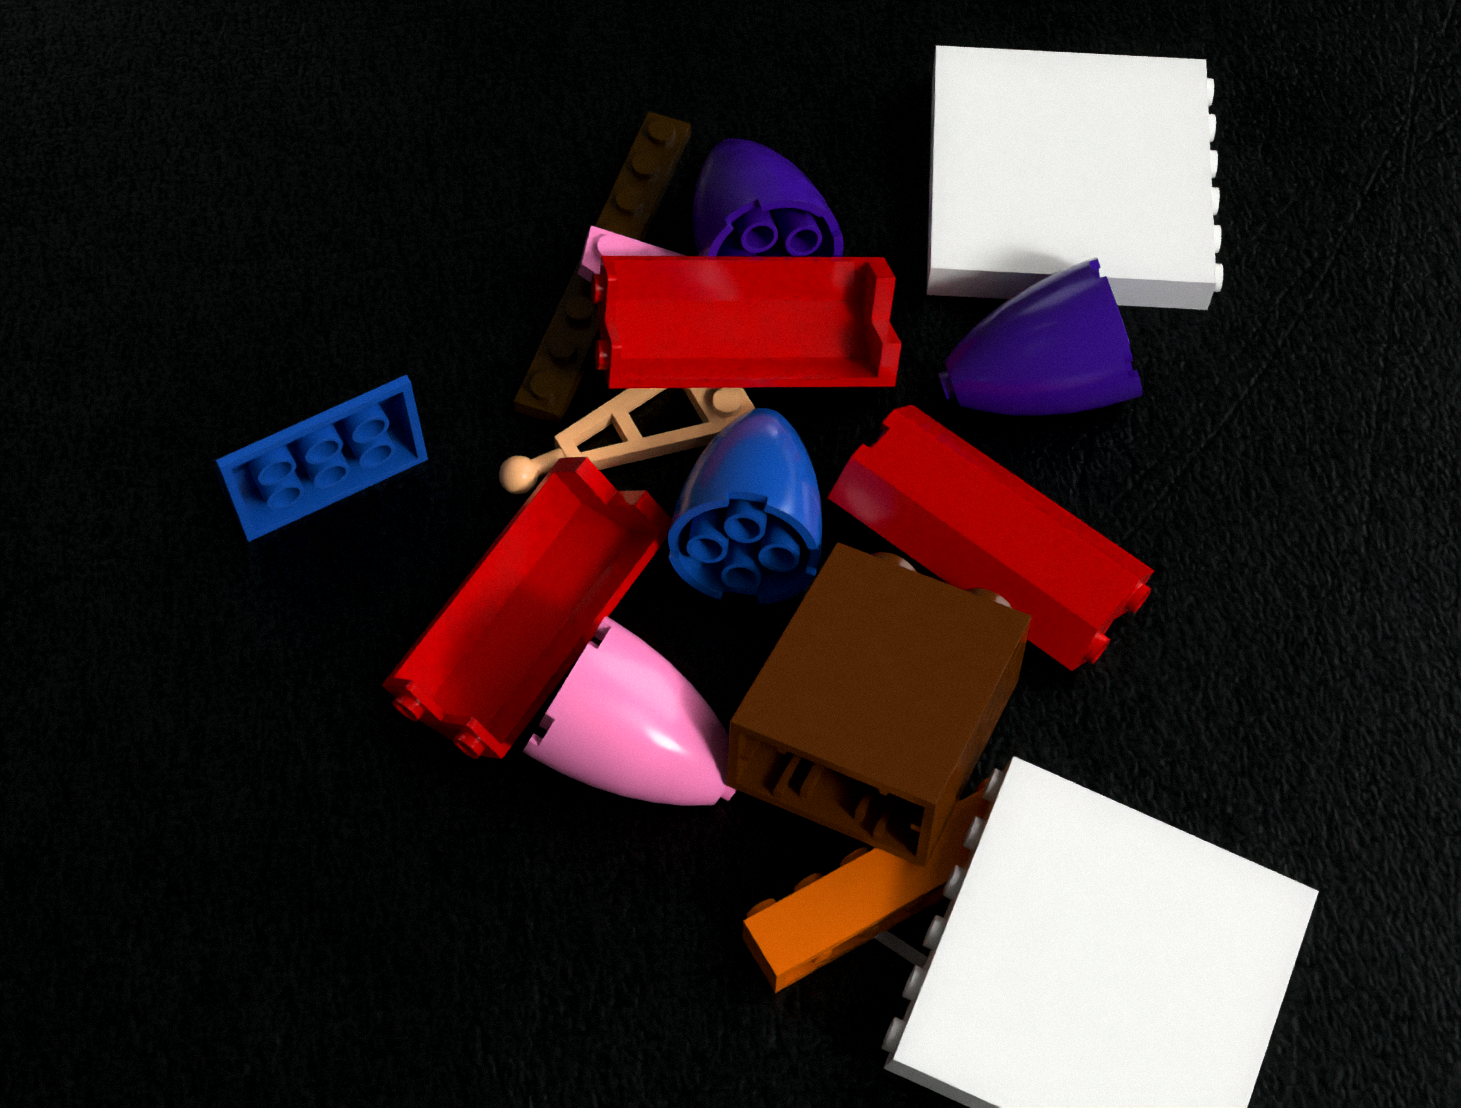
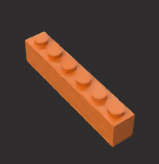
(853, 902)

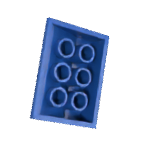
(323, 459)

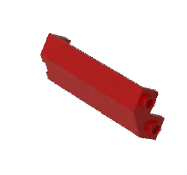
(745, 322)
(993, 533)
(528, 609)

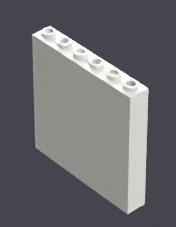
(1068, 164)
(1096, 960)

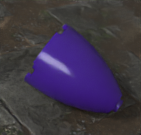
(760, 205)
(1046, 350)

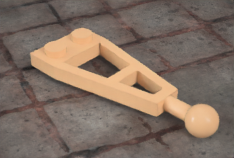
(714, 406)

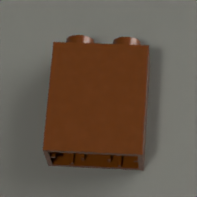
(878, 701)

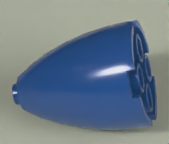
(749, 513)

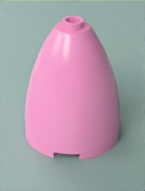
(634, 726)

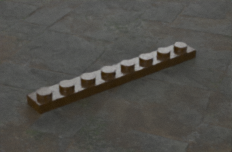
(575, 324)

